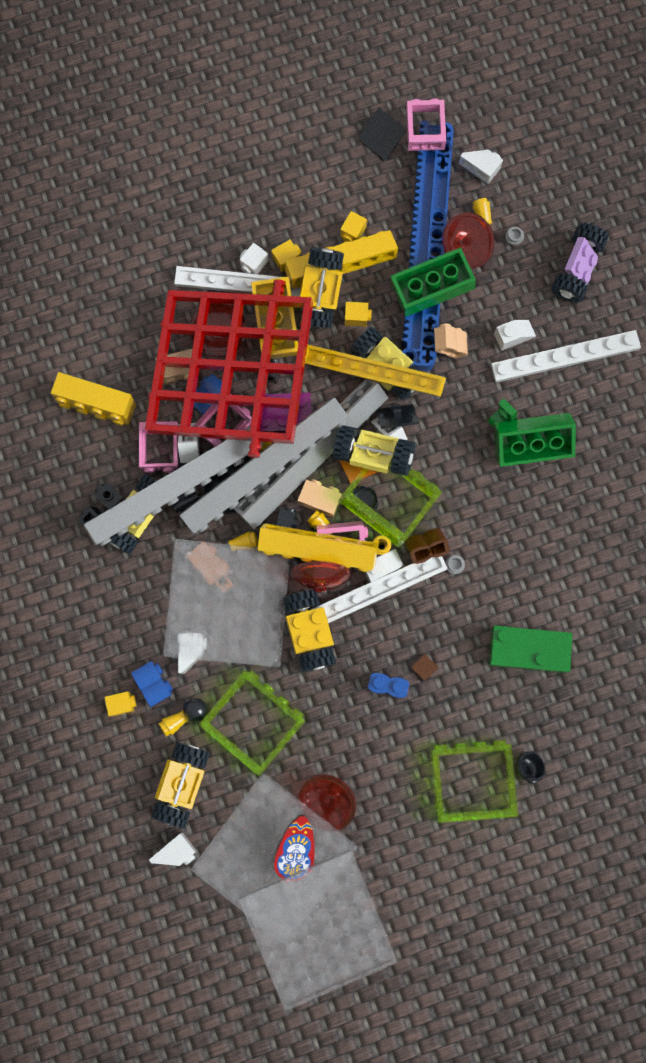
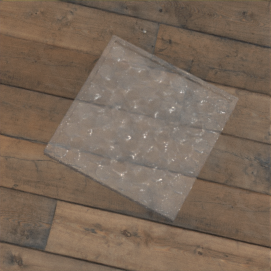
(226, 604)
(245, 847)
(317, 930)

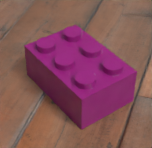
(276, 419)

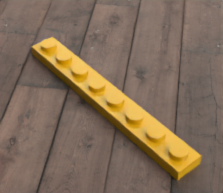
(375, 370)

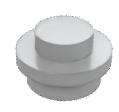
(514, 236)
(455, 564)

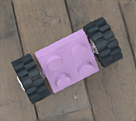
(580, 263)

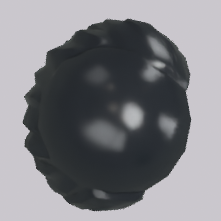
(367, 495)
(530, 767)

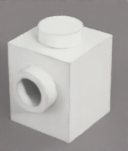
(253, 259)

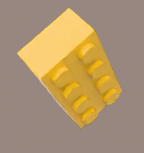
(284, 320)
(93, 399)

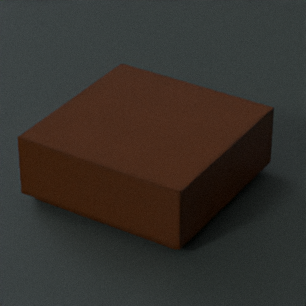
(424, 667)

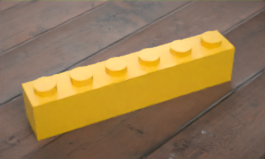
(357, 255)
(317, 547)

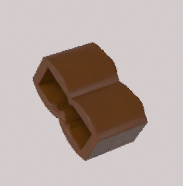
(428, 545)

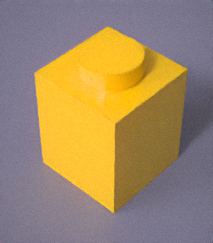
(353, 227)
(285, 252)
(357, 314)
(120, 704)

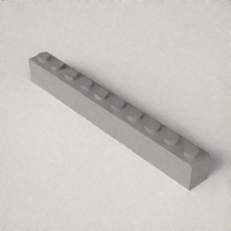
(258, 470)
(167, 490)
(266, 499)

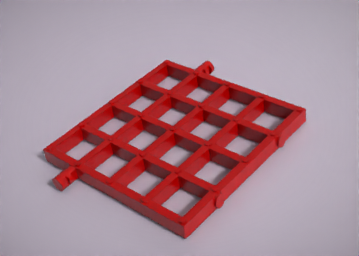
(229, 365)

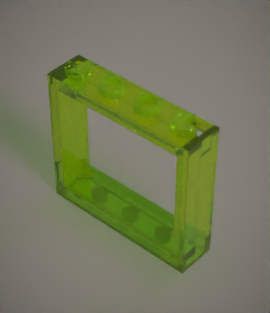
(379, 523)
(228, 744)
(481, 814)

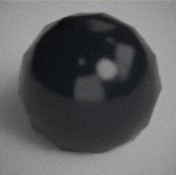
(195, 710)

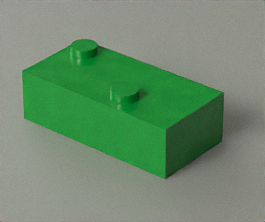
(433, 282)
(535, 439)
(530, 649)

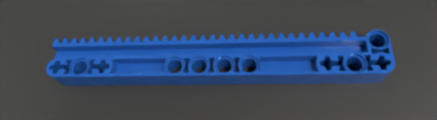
(429, 203)

